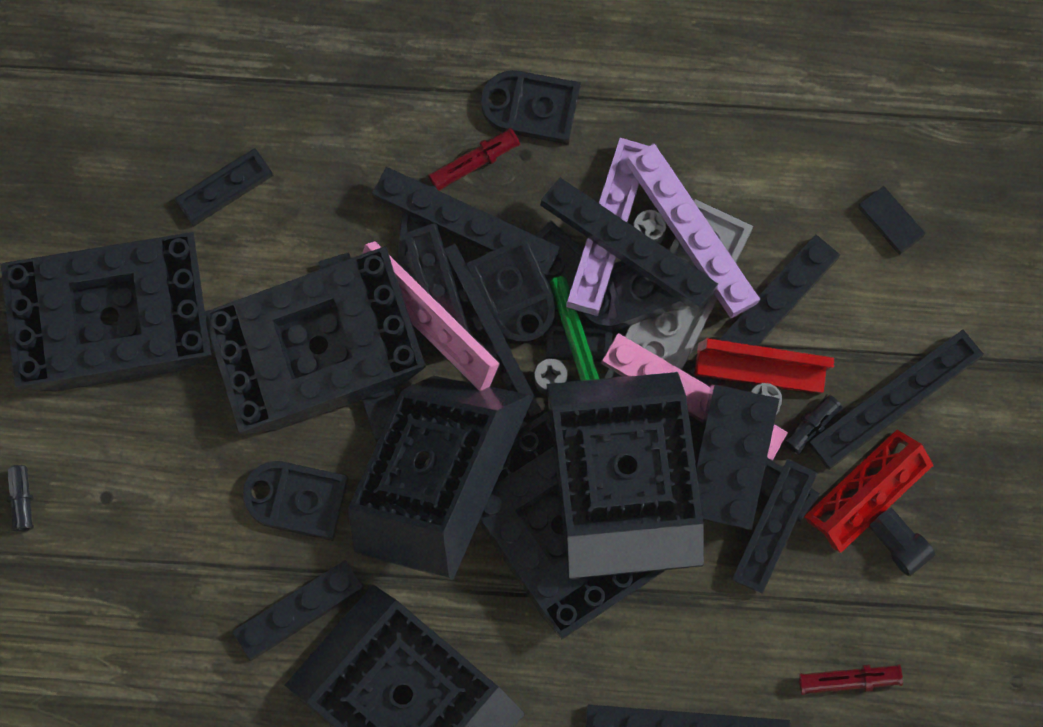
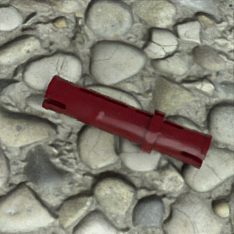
(485, 153)
(863, 678)

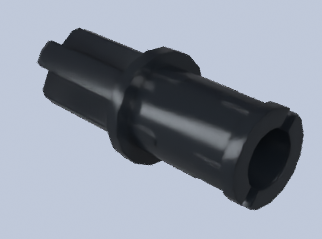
(20, 498)

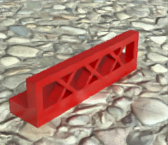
(762, 365)
(874, 492)

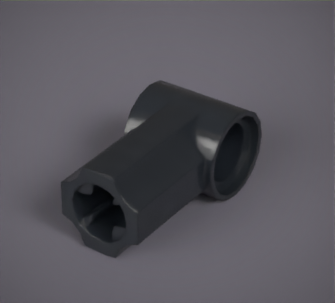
(907, 548)

